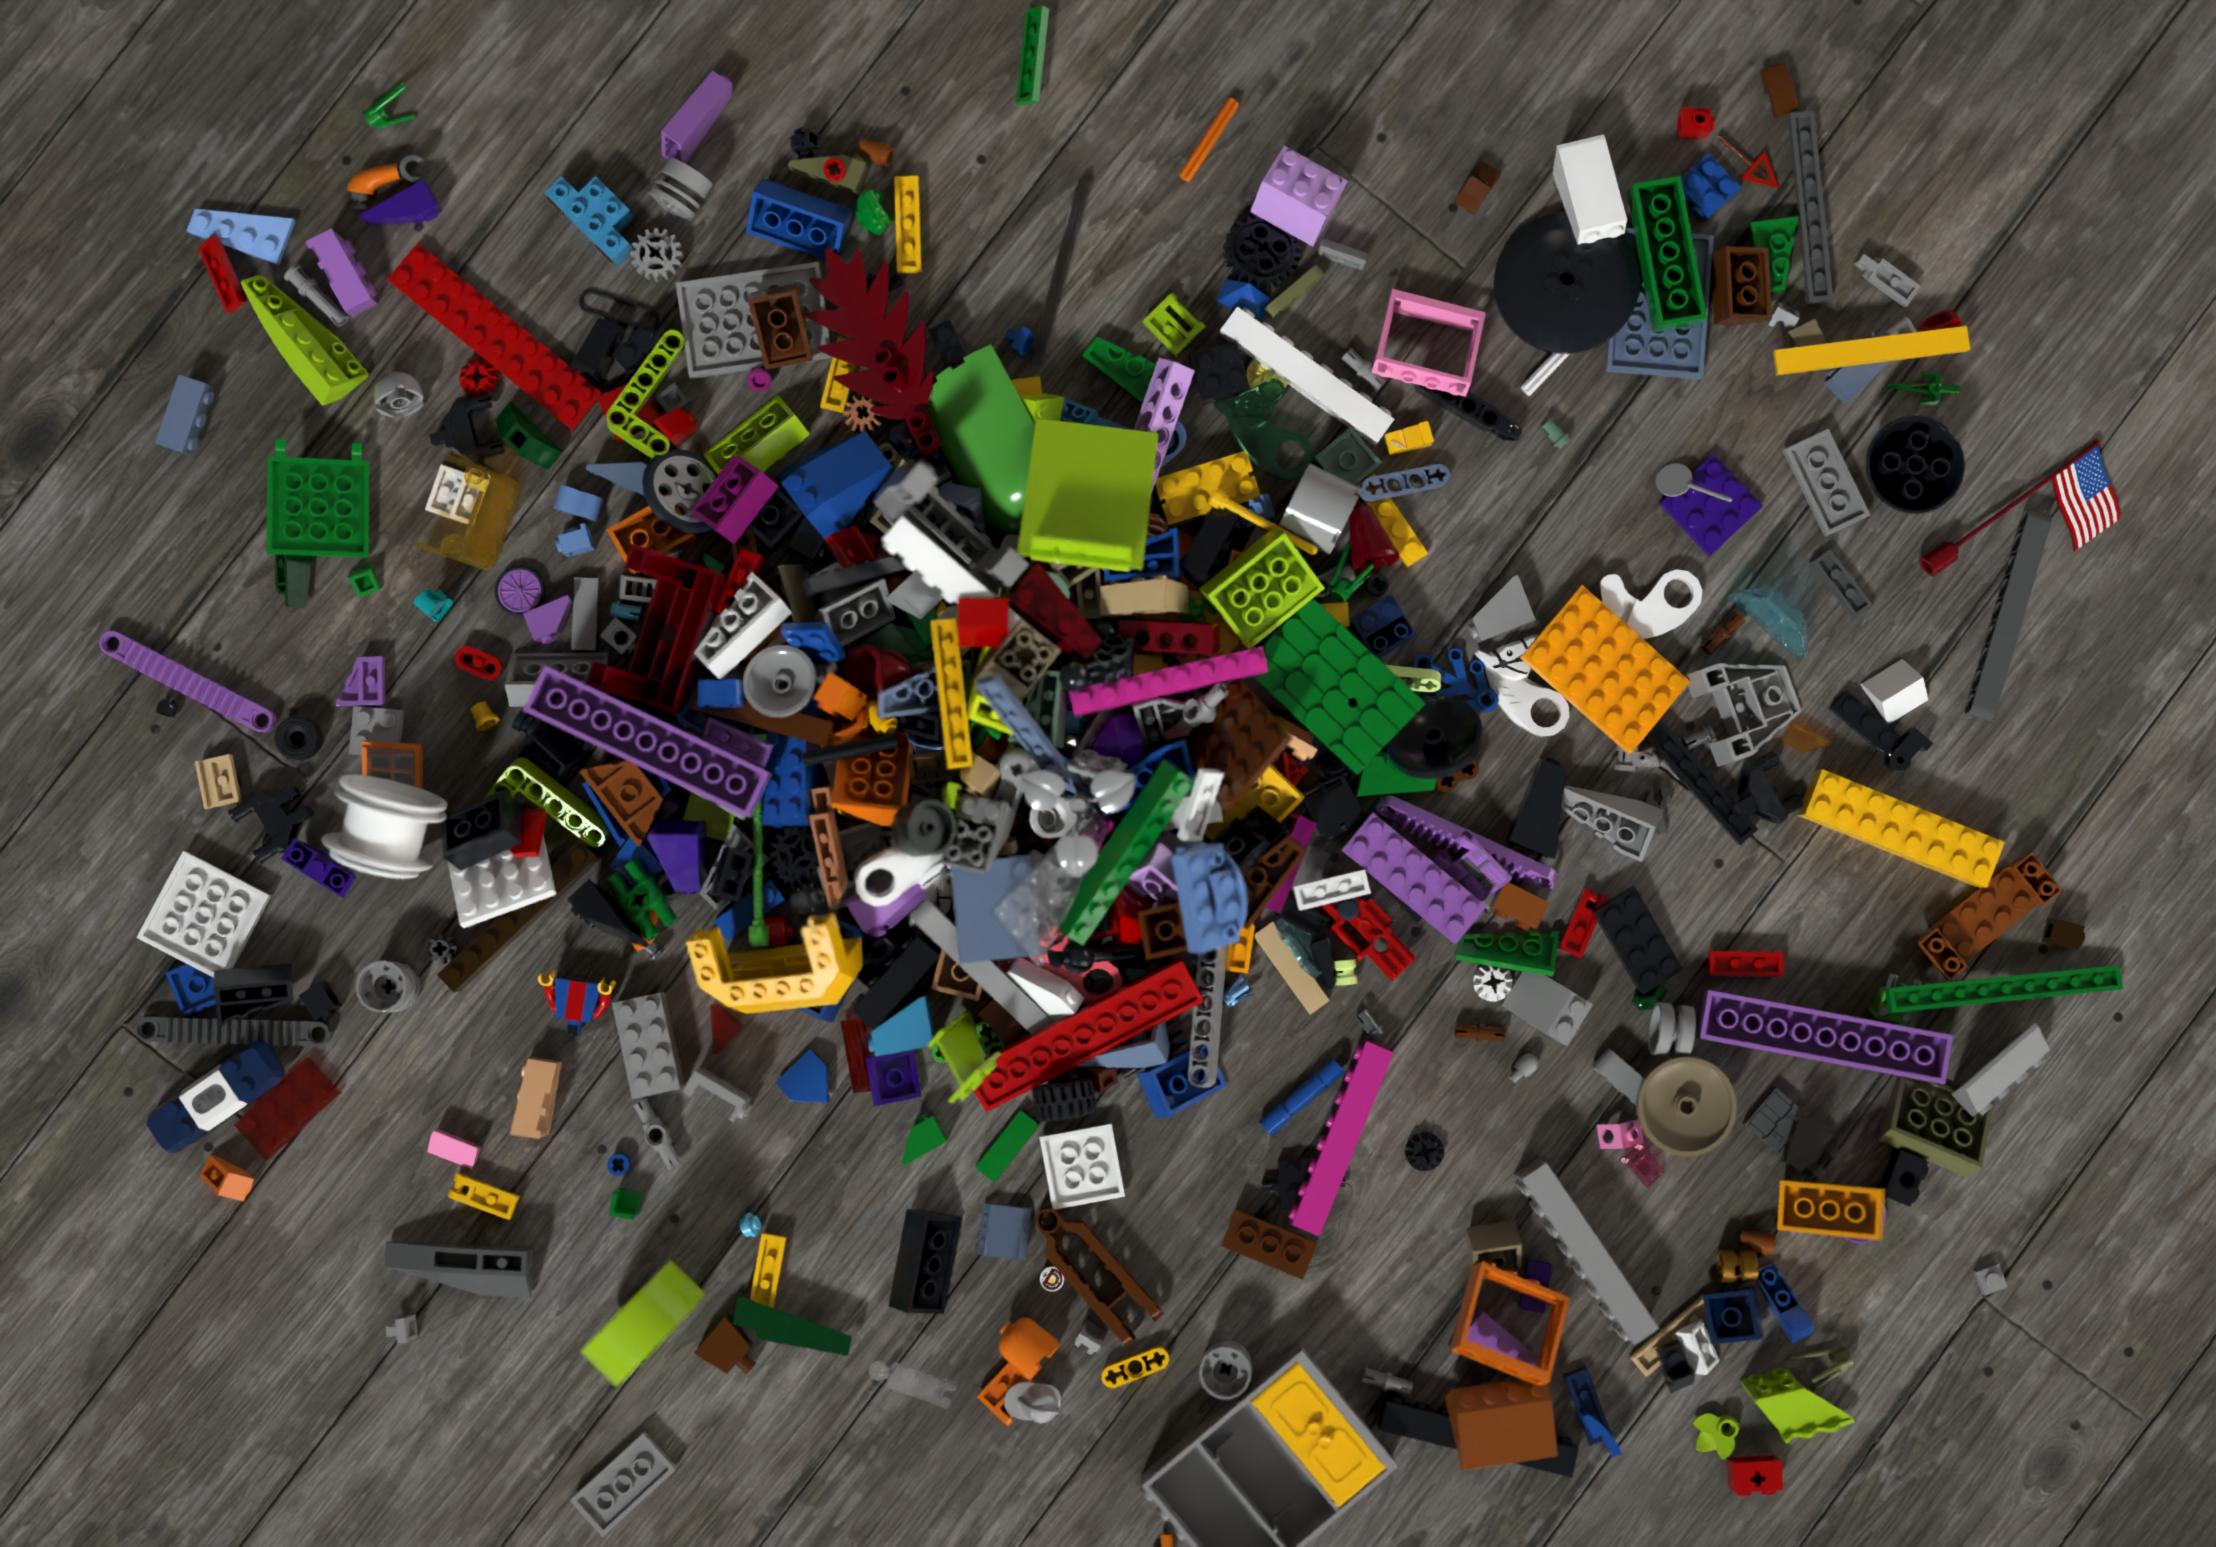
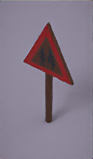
(1759, 171)

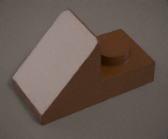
(1477, 188)

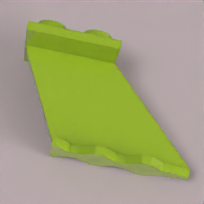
(964, 1054)
(1793, 1407)

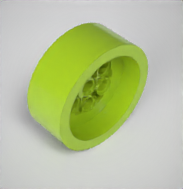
(643, 1323)

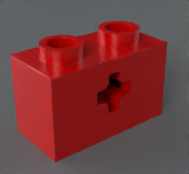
(1743, 1468)

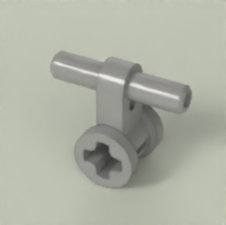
(1636, 759)

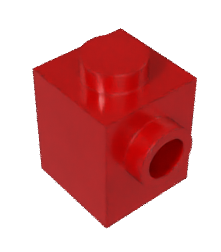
(1694, 123)

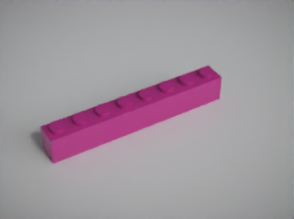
(1169, 681)
(1341, 1138)

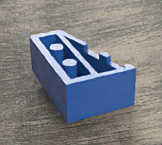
(1160, 558)

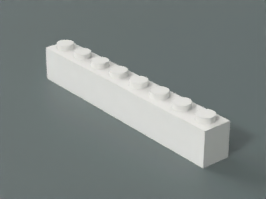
(1307, 376)
(937, 566)

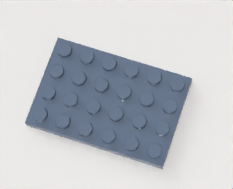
(1668, 352)

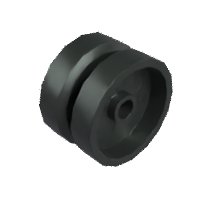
(923, 828)

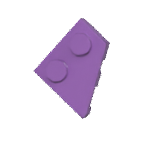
(365, 683)

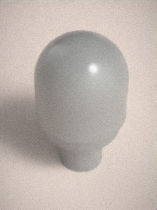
(1524, 1067)

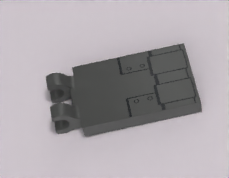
(1772, 1124)

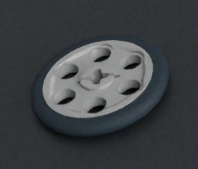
(663, 506)

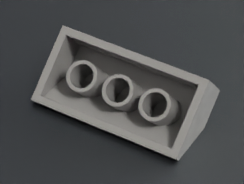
(527, 667)
(2002, 1071)

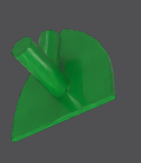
(983, 732)

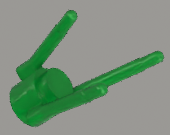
(376, 114)
(1344, 587)

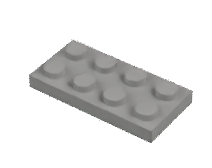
(1826, 482)
(623, 1484)

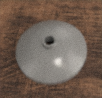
(772, 669)

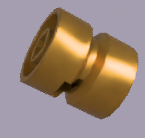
(1740, 1265)

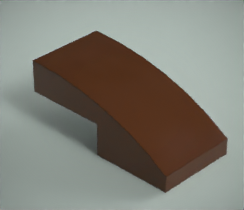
(1780, 90)

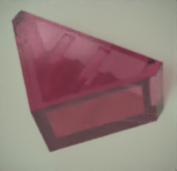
(1643, 1165)

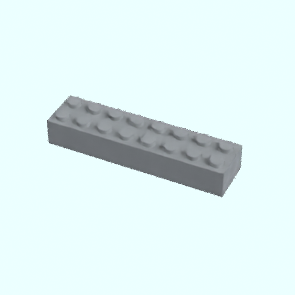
(1586, 1251)

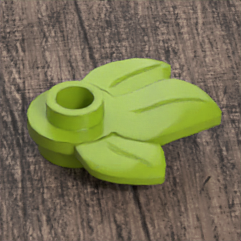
(1713, 1437)

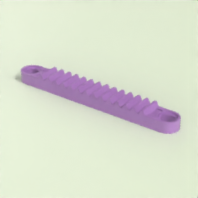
(187, 681)
(1448, 833)

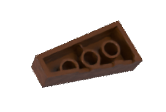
(1269, 874)

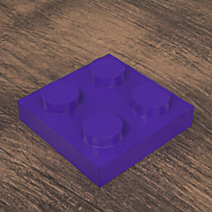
(893, 1077)

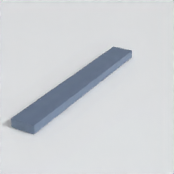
(1030, 734)

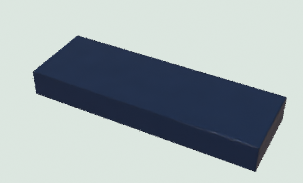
(1585, 1398)

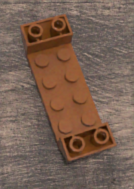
(1987, 914)

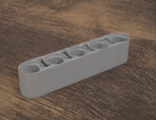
(1619, 1074)

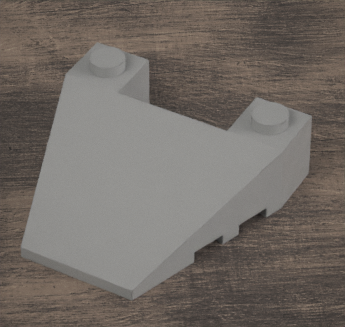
(1751, 704)

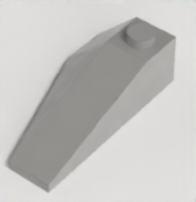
(1619, 819)

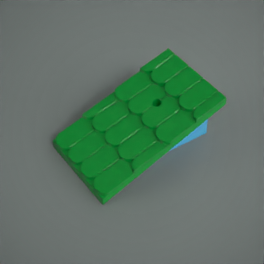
(1335, 685)

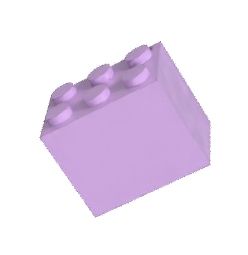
(1298, 195)

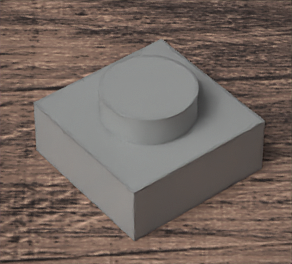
(1990, 1279)

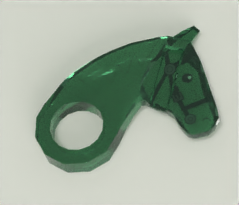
(1249, 424)

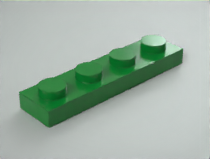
(1032, 55)

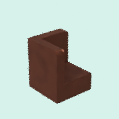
(1102, 1077)

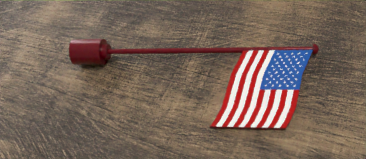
(2080, 493)

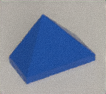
(1243, 295)

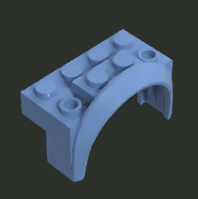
(1192, 871)

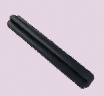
(849, 749)

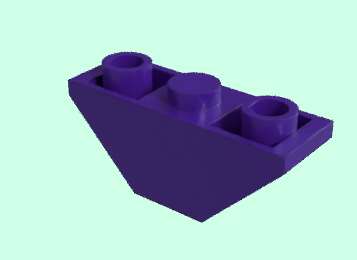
(319, 867)

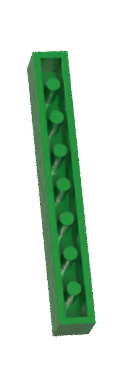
(1125, 850)

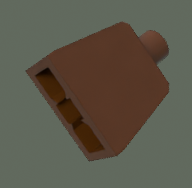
(727, 1347)

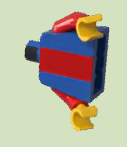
(576, 999)

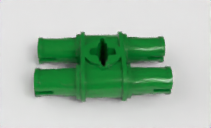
(653, 900)

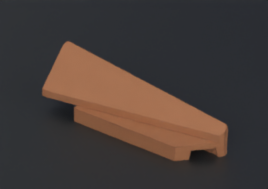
(828, 845)

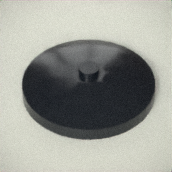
(1437, 739)

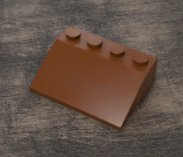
(1502, 1423)

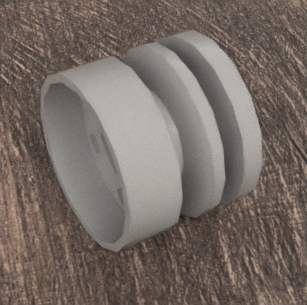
(680, 189)
(374, 984)
(1224, 1383)

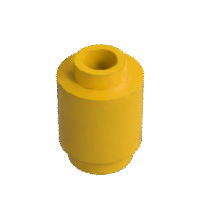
(882, 726)

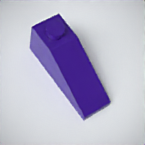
(409, 206)

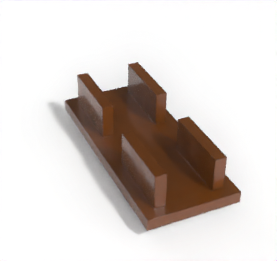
(1269, 1244)

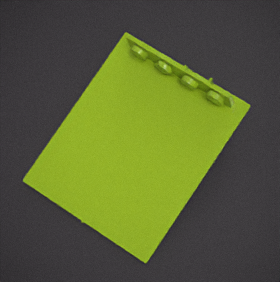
(1088, 495)

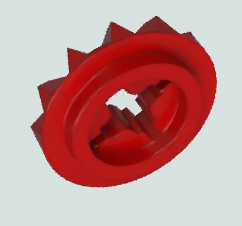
(485, 385)

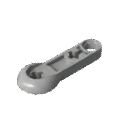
(1011, 787)

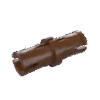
(1722, 633)
(1480, 1032)

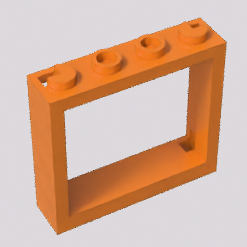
(1542, 1372)

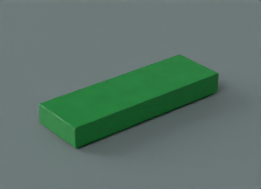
(1007, 1145)

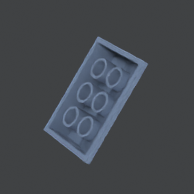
(974, 895)

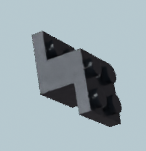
(555, 750)

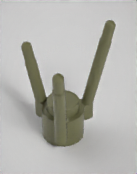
(1839, 1363)

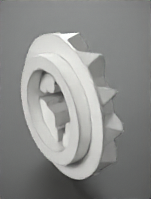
(1485, 991)

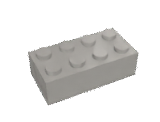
(648, 1045)

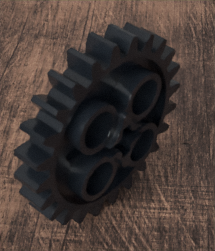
(1249, 266)

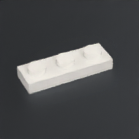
(1200, 804)
(1331, 890)

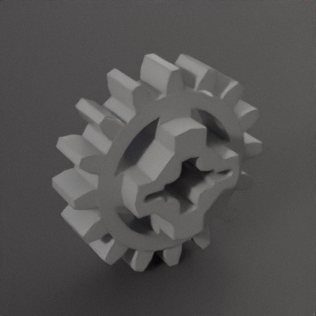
(650, 261)

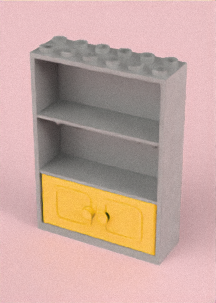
(1269, 1463)

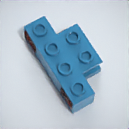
(595, 214)

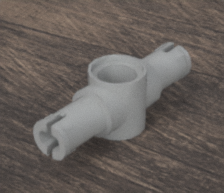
(1202, 709)
(664, 1145)

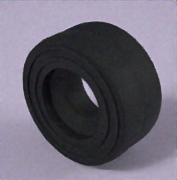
(284, 738)

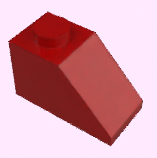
(677, 425)

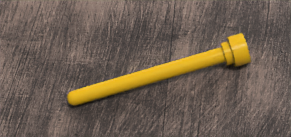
(1222, 501)

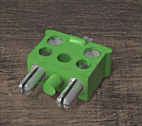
(1879, 1007)

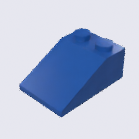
(1169, 1086)

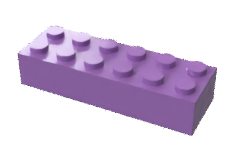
(1413, 878)

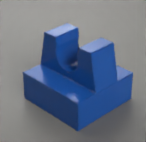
(1020, 340)

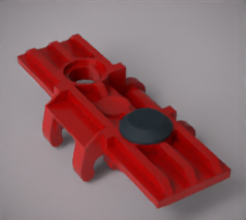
(1371, 924)

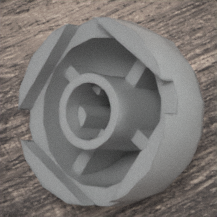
(397, 394)

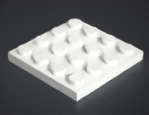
(500, 885)
(203, 915)

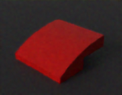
(648, 412)

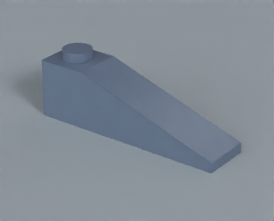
(917, 694)
(1141, 1051)

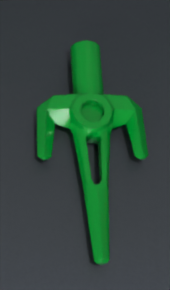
(1933, 388)
(1196, 611)

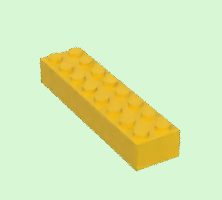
(1901, 828)

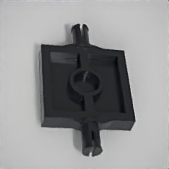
(1288, 1181)

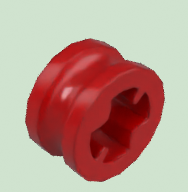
(831, 162)

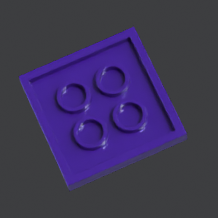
(1706, 517)

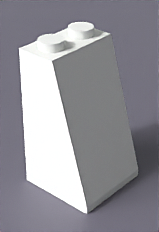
(1589, 189)

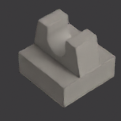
(1786, 314)
(404, 1329)
(1090, 1336)

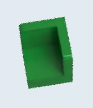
(625, 1203)

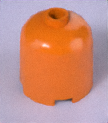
(1026, 1345)

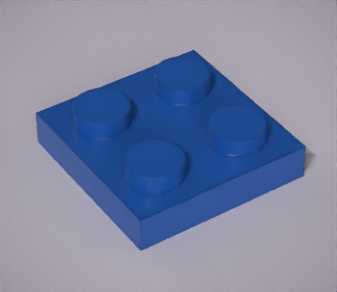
(814, 640)

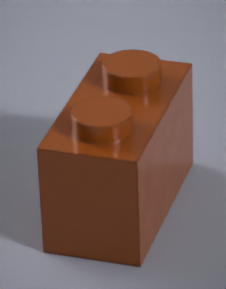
(1519, 905)

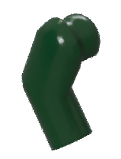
(1648, 1002)

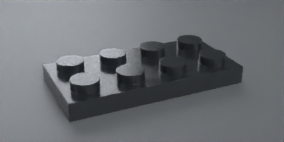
(1637, 940)

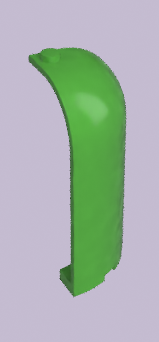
(985, 434)

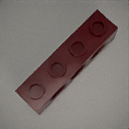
(1206, 633)

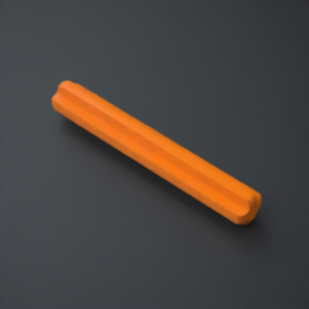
(1209, 139)

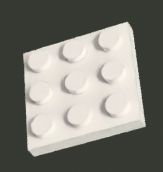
(1082, 1166)

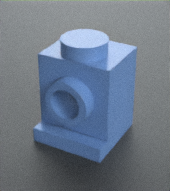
(575, 541)

